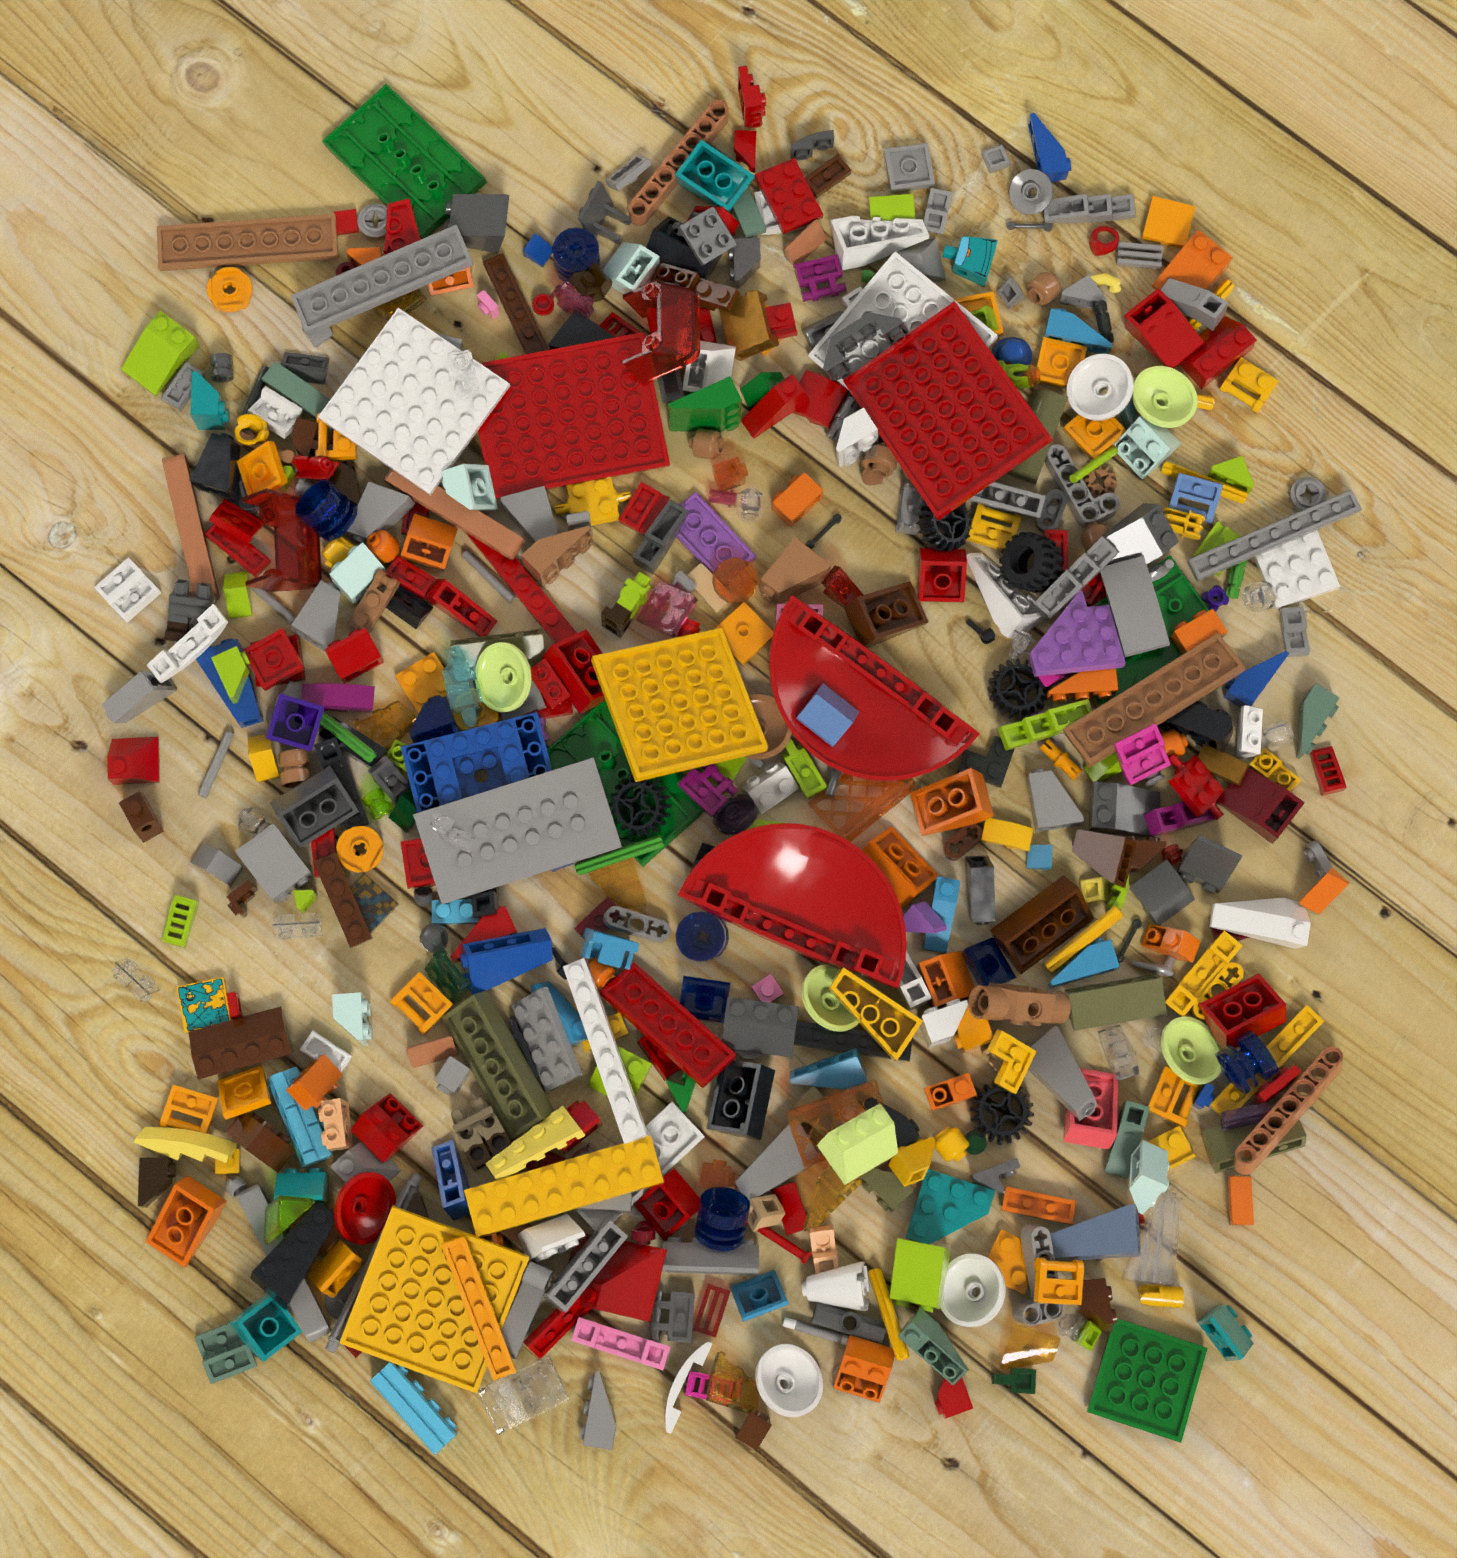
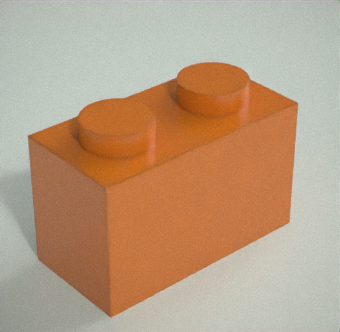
(797, 499)
(1197, 631)
(314, 1082)

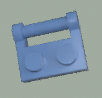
(1196, 490)

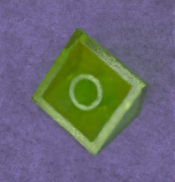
(282, 1214)

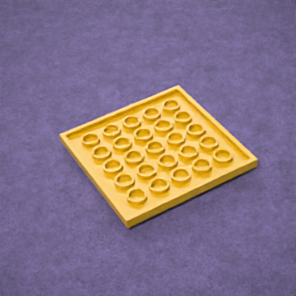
(679, 704)
(412, 1305)

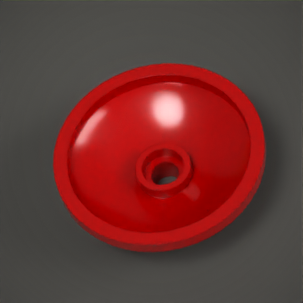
(374, 1201)

